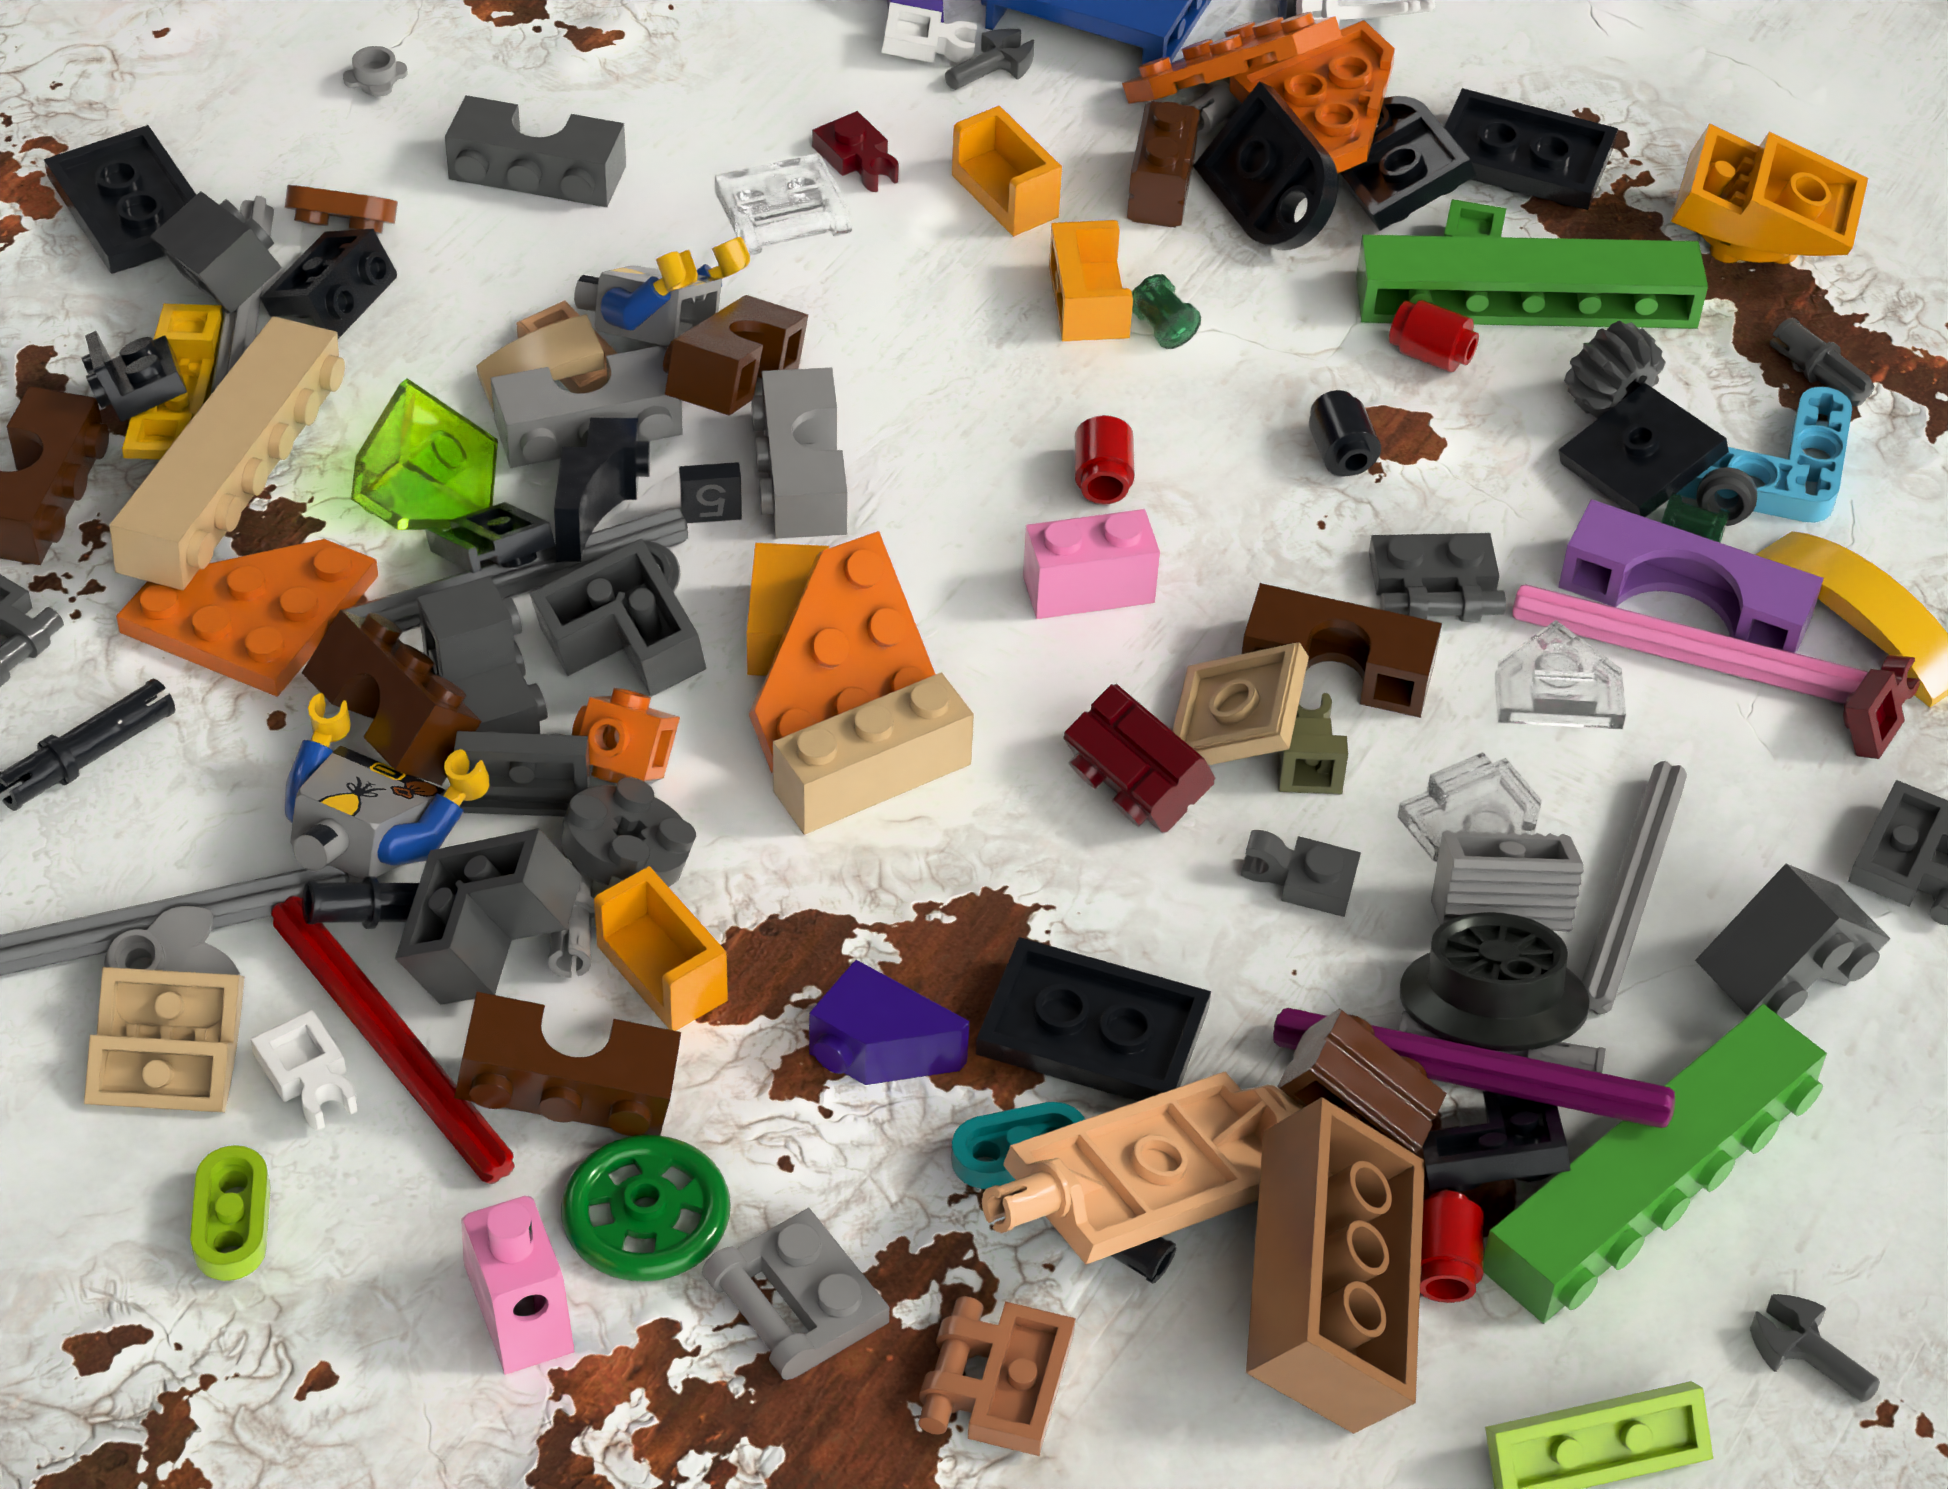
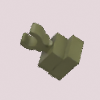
(1315, 756)

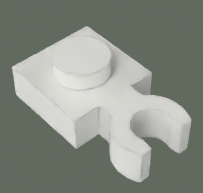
(920, 34)
(305, 1062)

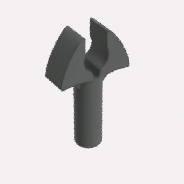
(1000, 51)
(1806, 1343)

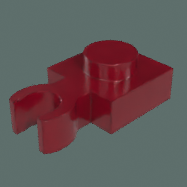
(857, 146)
(1876, 706)

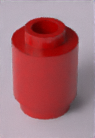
(1434, 335)
(1104, 459)
(1451, 1247)

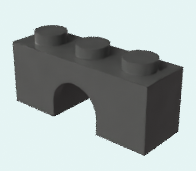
(572, 165)

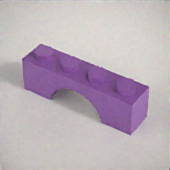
(1628, 555)

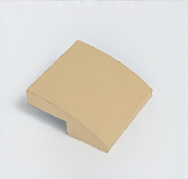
(164, 1039)

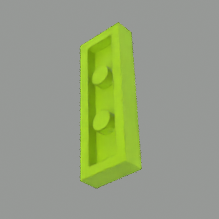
(1602, 1440)

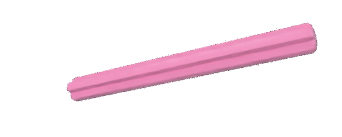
(1688, 644)

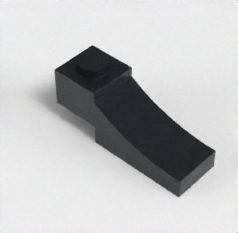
(596, 481)

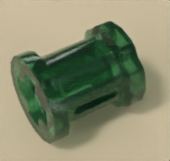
(1165, 312)
(1694, 519)

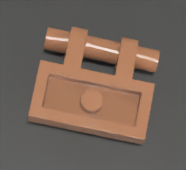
(1019, 1380)

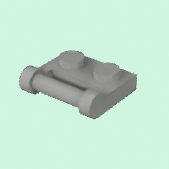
(813, 1280)

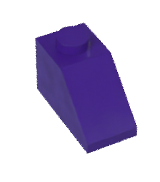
(884, 1030)

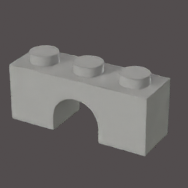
(541, 418)
(800, 453)

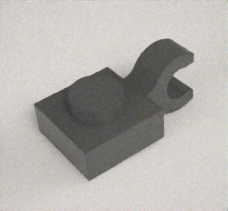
(1312, 873)

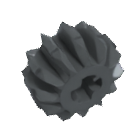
(1613, 367)

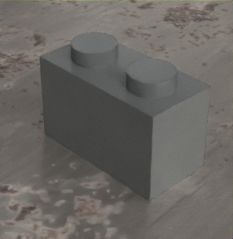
(218, 250)

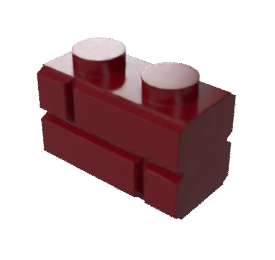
(1137, 759)

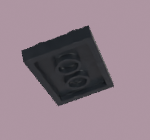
(1531, 148)
(121, 194)
(1092, 1022)

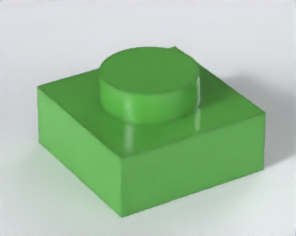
(1474, 220)

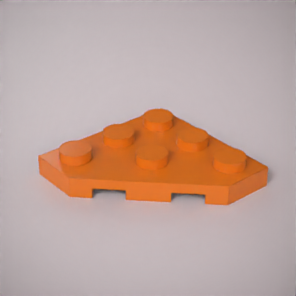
(1230, 56)
(1332, 90)
(253, 612)
(841, 644)

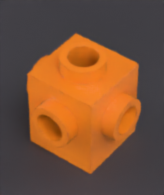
(626, 736)

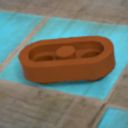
(317, 204)

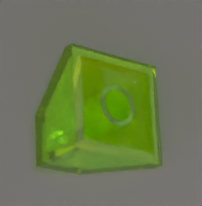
(424, 463)

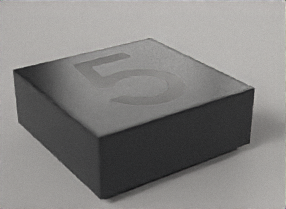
(710, 492)

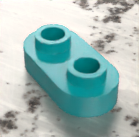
(995, 1132)

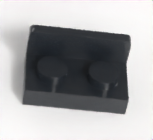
(333, 280)
(135, 380)

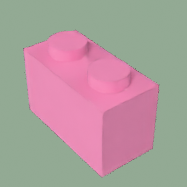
(1090, 563)

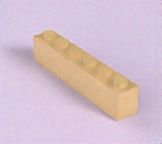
(226, 453)

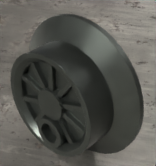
(1495, 984)

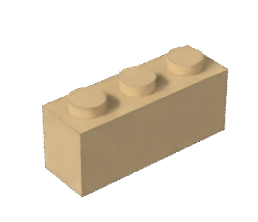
(872, 753)

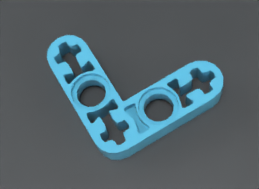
(1786, 478)

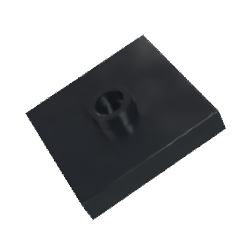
(1643, 451)

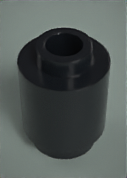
(1343, 433)

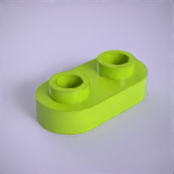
(230, 1218)

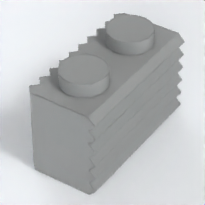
(1508, 875)

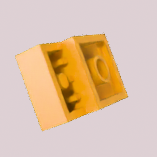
(1769, 196)

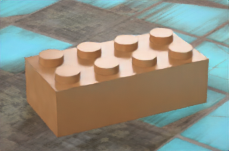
(1337, 1267)

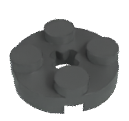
(646, 828)

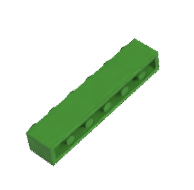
(1535, 280)
(1645, 1175)

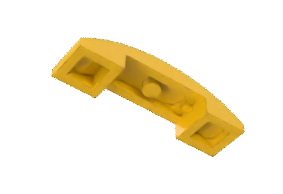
(194, 338)
(1873, 606)

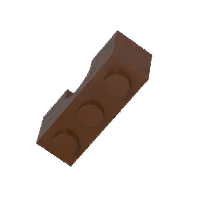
(726, 353)
(53, 448)
(1385, 647)
(394, 685)
(516, 1069)

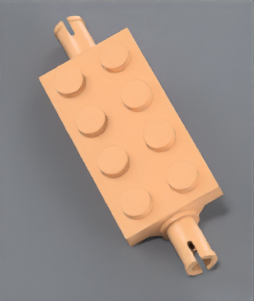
(1142, 1167)

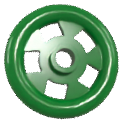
(674, 1250)

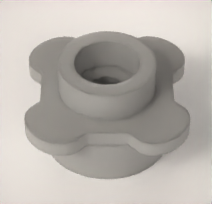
(374, 71)

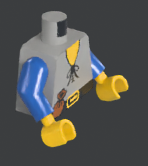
(663, 301)
(364, 812)

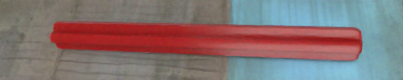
(394, 1042)

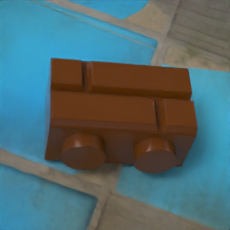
(1163, 164)
(1364, 1078)

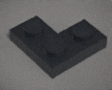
(1517, 1142)

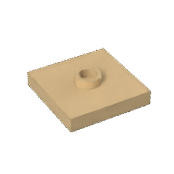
(1242, 703)

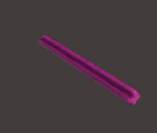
(1510, 1074)

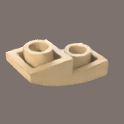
(564, 347)

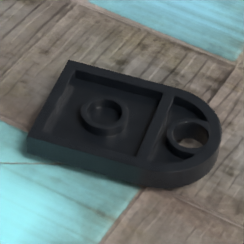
(1407, 163)
(1266, 167)

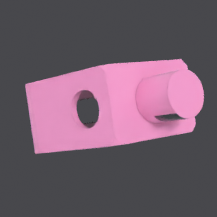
(509, 1260)

